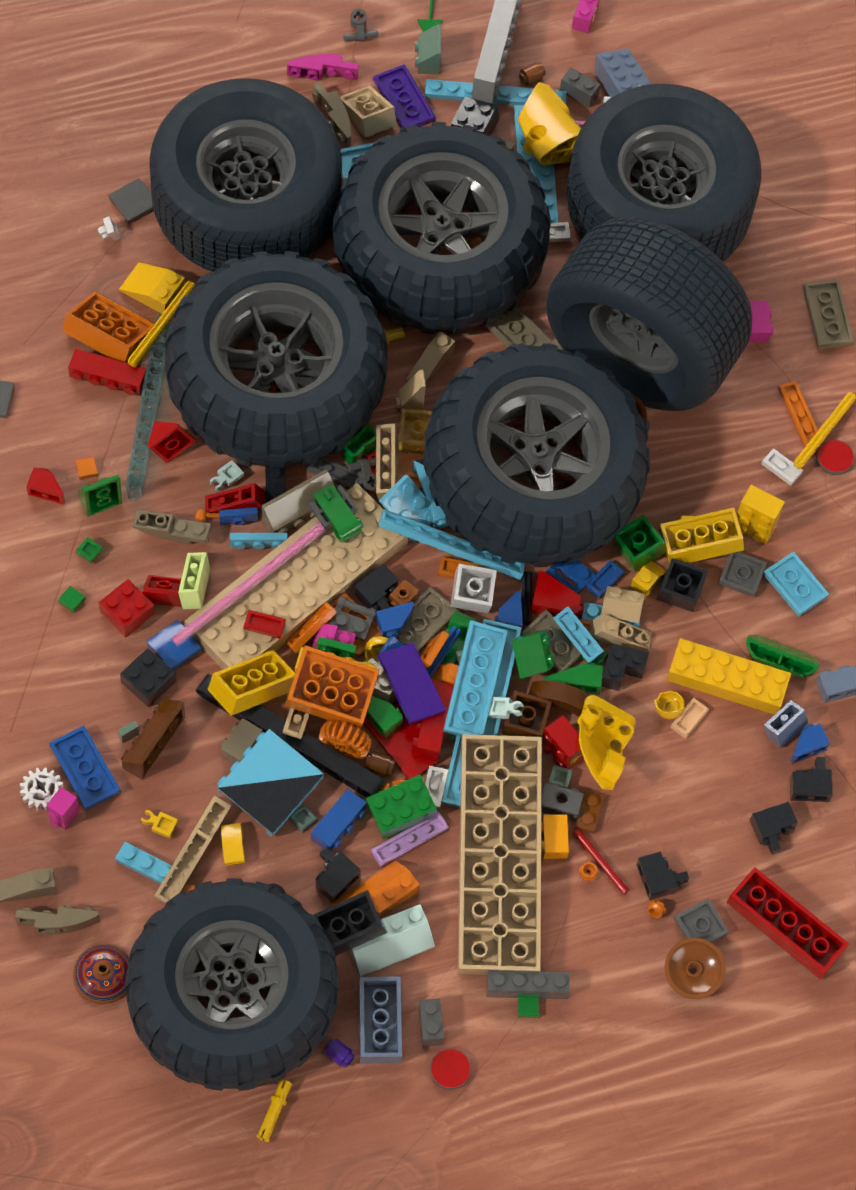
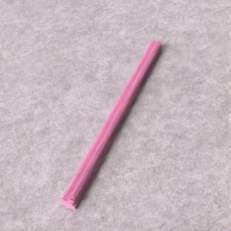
(251, 581)

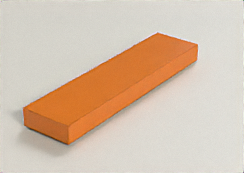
(798, 411)

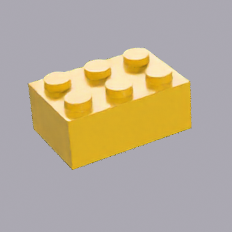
(759, 514)

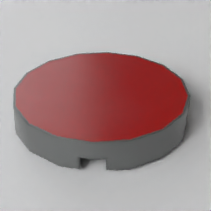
(835, 457)
(450, 1069)

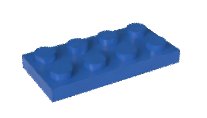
(84, 767)

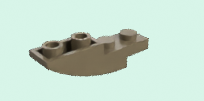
(335, 112)
(170, 528)
(65, 921)

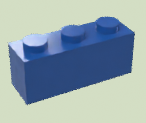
(339, 821)

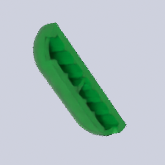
(781, 656)

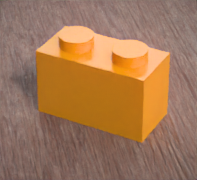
(554, 837)

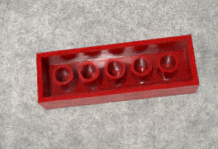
(787, 923)

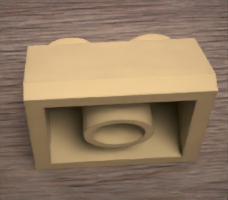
(623, 604)

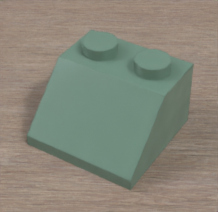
(429, 51)

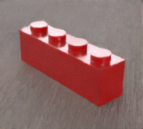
(107, 372)
(430, 730)

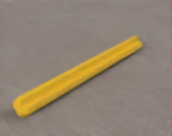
(159, 326)
(825, 429)

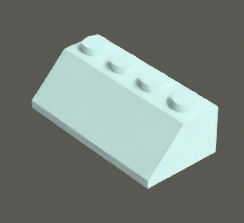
(406, 937)

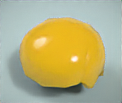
(374, 647)
(669, 705)

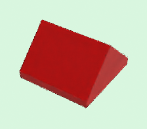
(169, 440)
(162, 590)

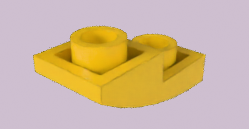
(232, 844)

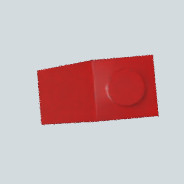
(44, 486)

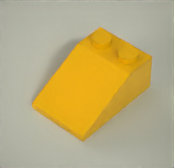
(153, 286)

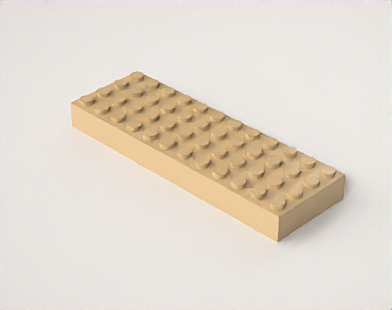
(299, 586)
(499, 854)

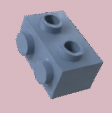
(837, 683)
(786, 723)

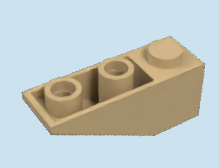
(611, 630)

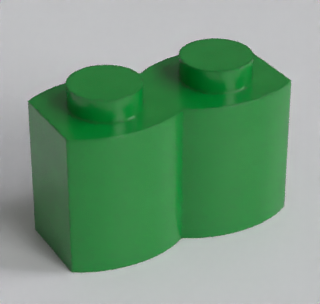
(360, 445)

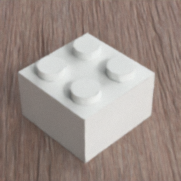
(473, 588)

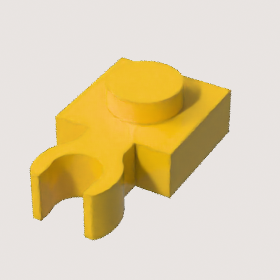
(162, 825)

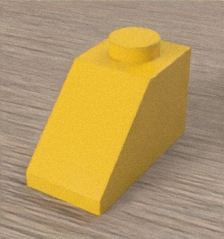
(647, 578)

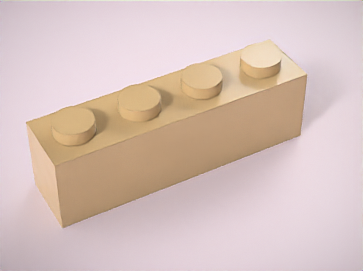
(386, 458)

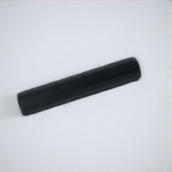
(526, 598)

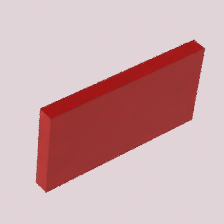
(399, 747)

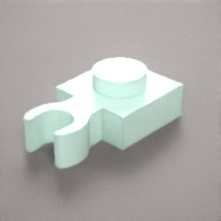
(227, 474)
(502, 707)

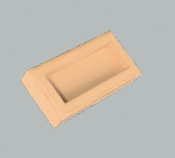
(689, 718)

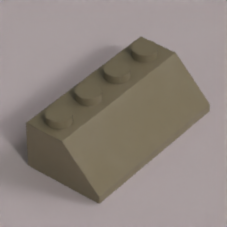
(291, 507)

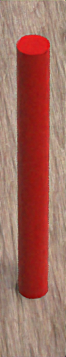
(601, 862)

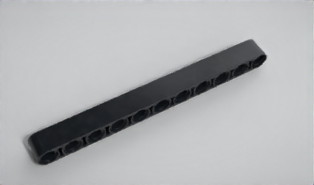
(310, 748)

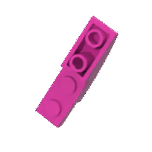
(322, 64)

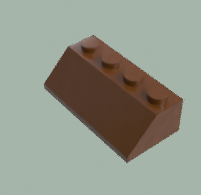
(153, 738)

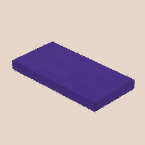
(403, 93)
(411, 683)

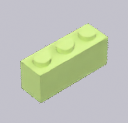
(194, 580)

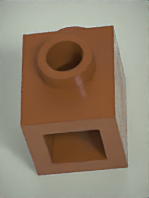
(403, 594)

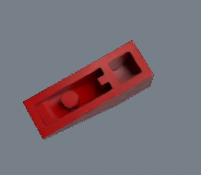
(237, 498)

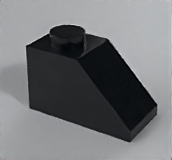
(274, 482)

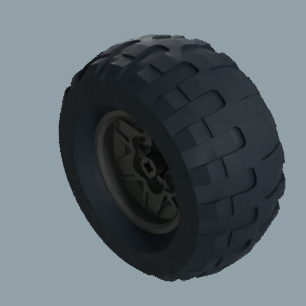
(204, 1042)

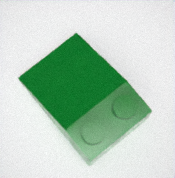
(101, 495)

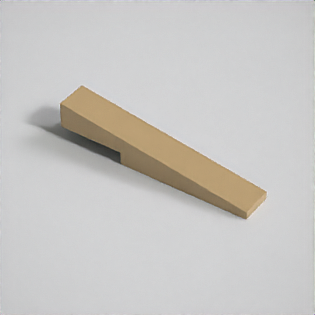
(193, 850)

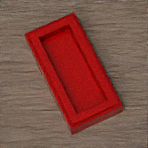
(264, 624)

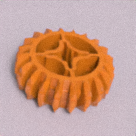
(345, 739)

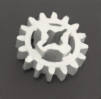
(37, 796)

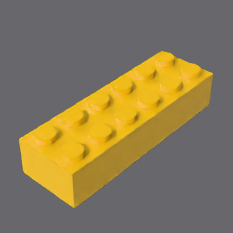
(728, 676)

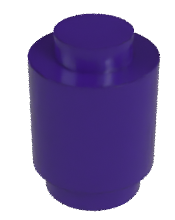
(339, 1053)

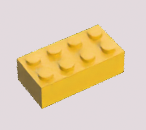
(251, 682)

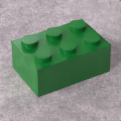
(401, 806)

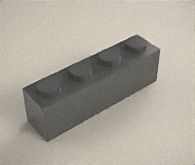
(524, 983)

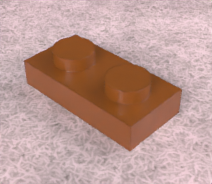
(589, 812)

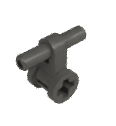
(359, 25)
(365, 475)

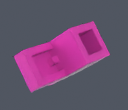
(331, 632)

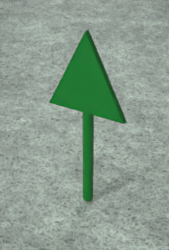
(426, 24)

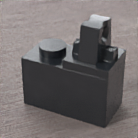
(375, 588)
(813, 785)
(771, 823)
(656, 876)
(338, 877)

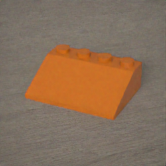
(106, 327)
(332, 687)

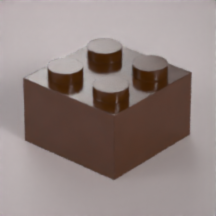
(533, 716)

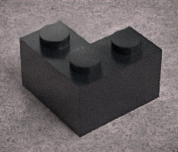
(623, 661)

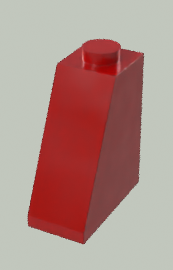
(554, 596)

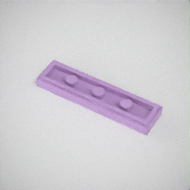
(409, 840)

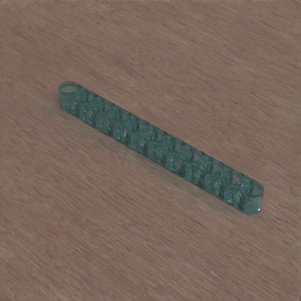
(146, 414)

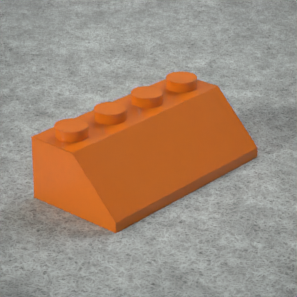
(388, 887)

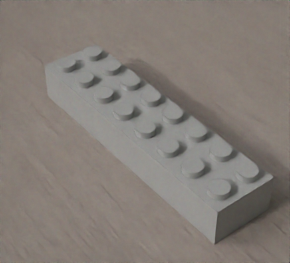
(495, 50)

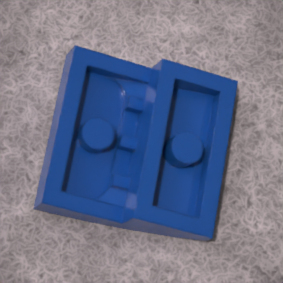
(167, 650)

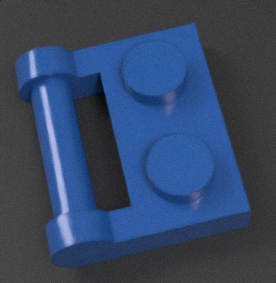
(575, 572)

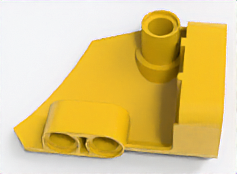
(548, 126)
(597, 736)

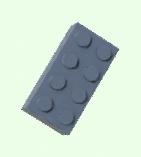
(619, 71)
(380, 1020)

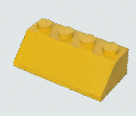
(703, 536)

